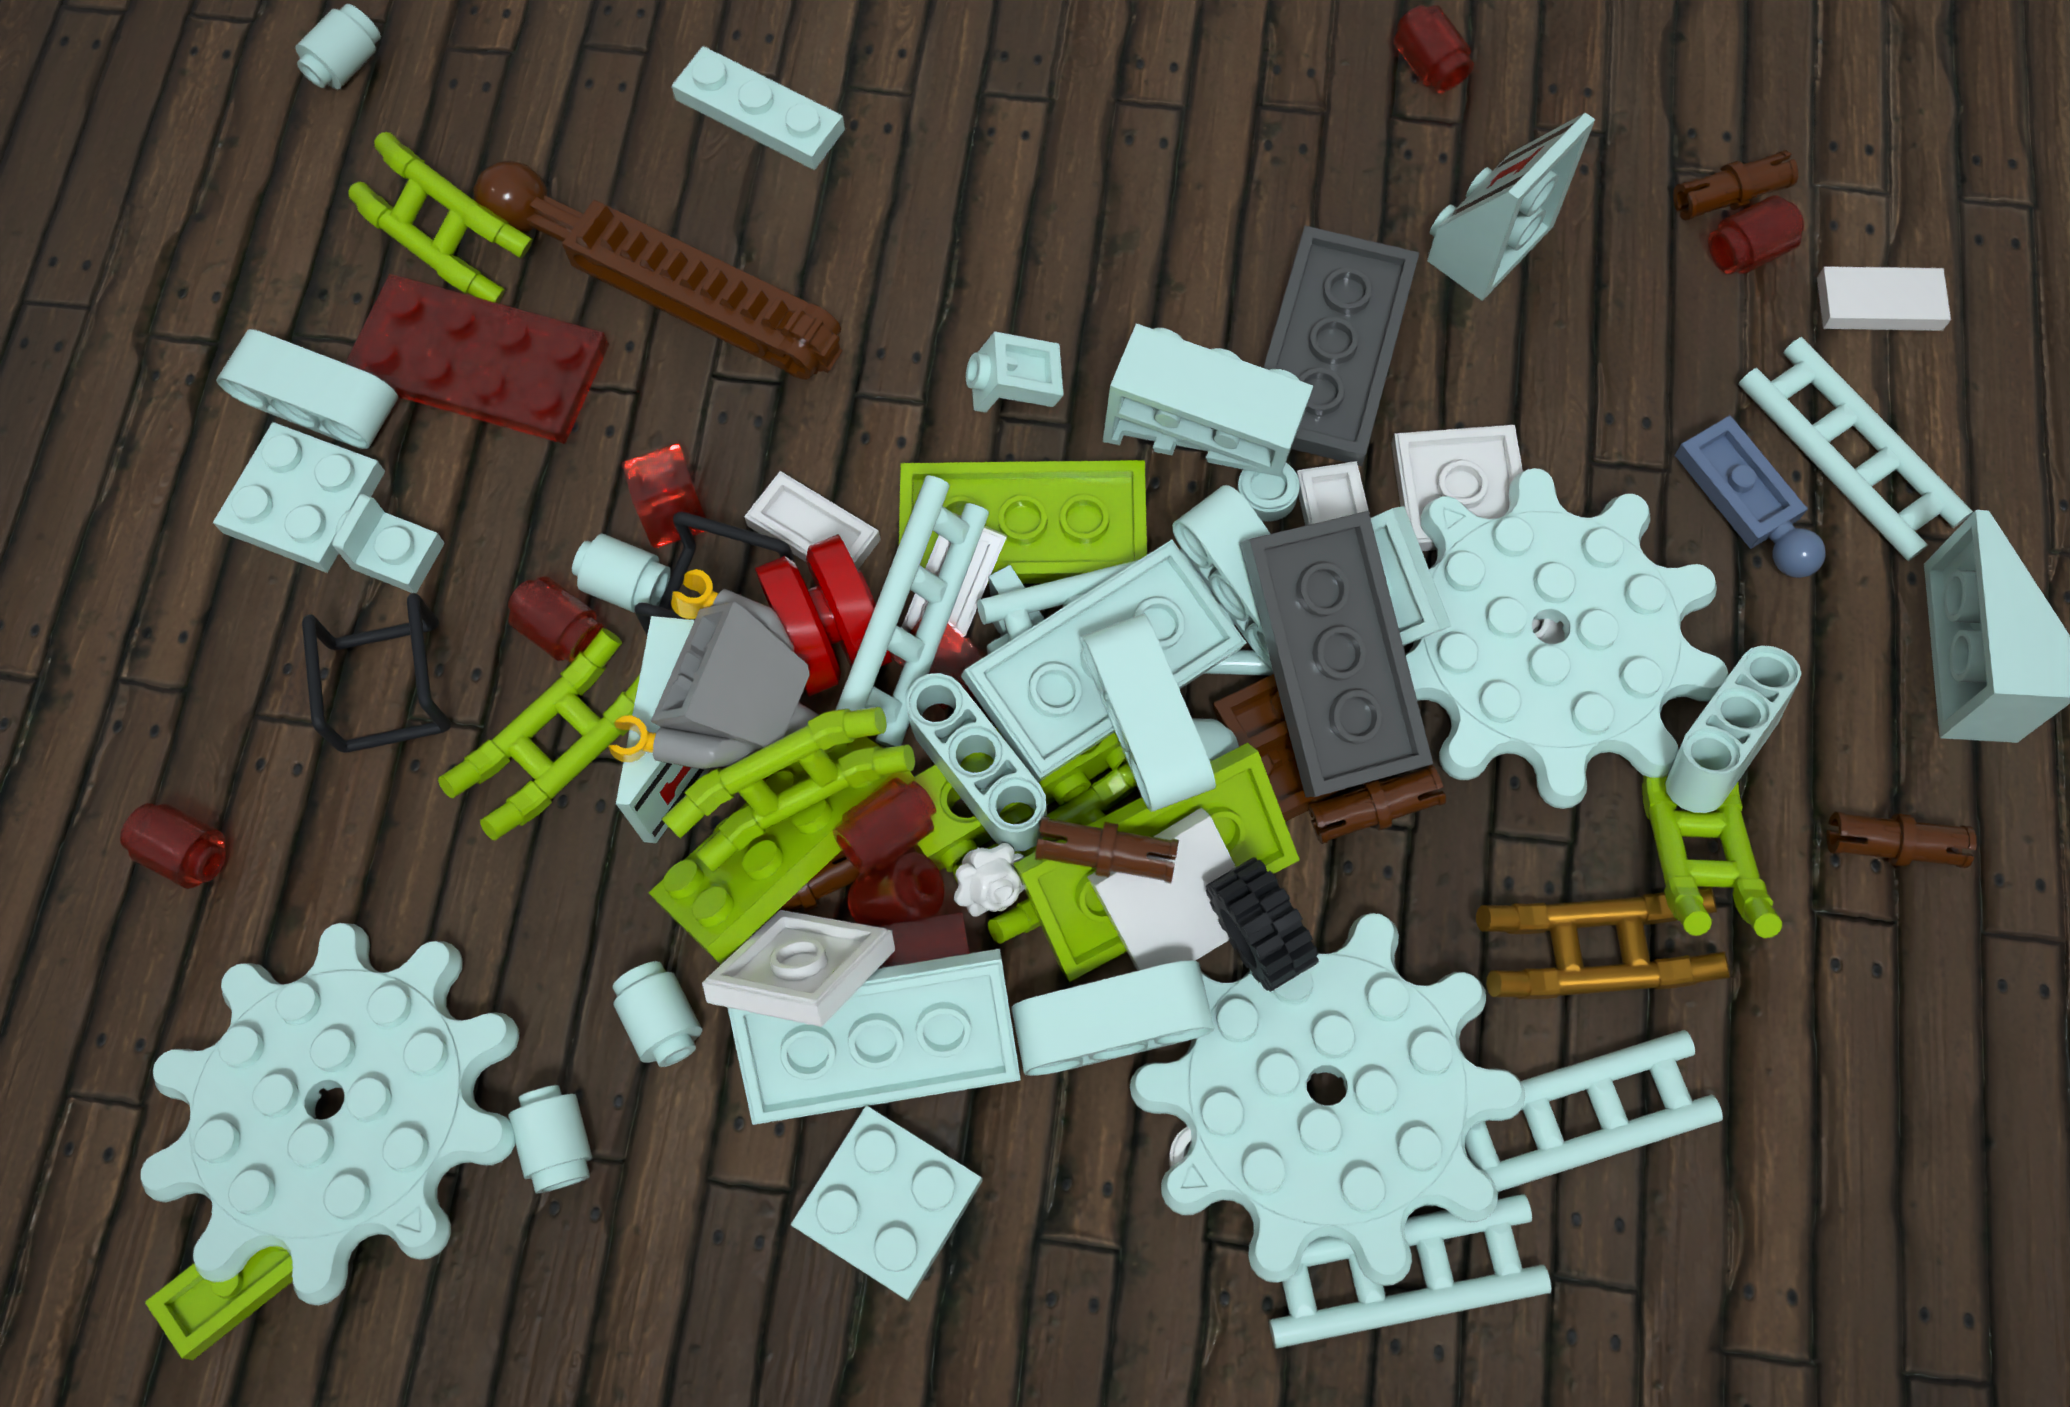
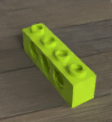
(957, 835)

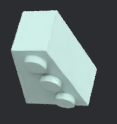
(1204, 402)

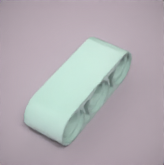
(307, 388)
(1211, 541)
(1148, 713)
(1732, 729)
(968, 733)
(1112, 1018)

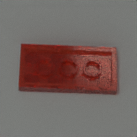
(479, 357)

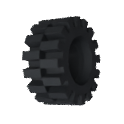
(1262, 924)

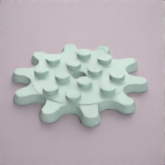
(1569, 697)
(371, 1165)
(1345, 1165)

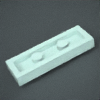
(758, 107)

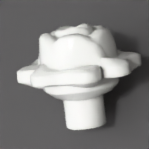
(988, 879)

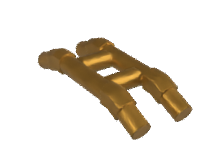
(1570, 975)

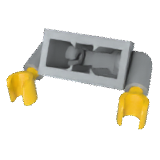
(729, 688)

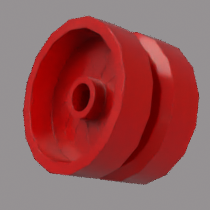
(820, 616)

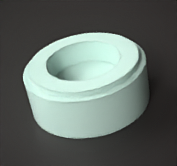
(1268, 494)

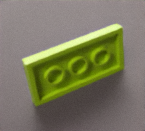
(1055, 513)
(1243, 813)
(754, 883)

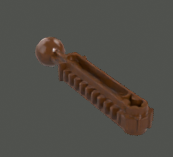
(669, 274)

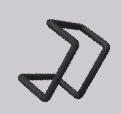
(682, 523)
(420, 621)

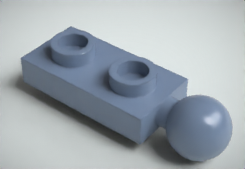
(1752, 496)

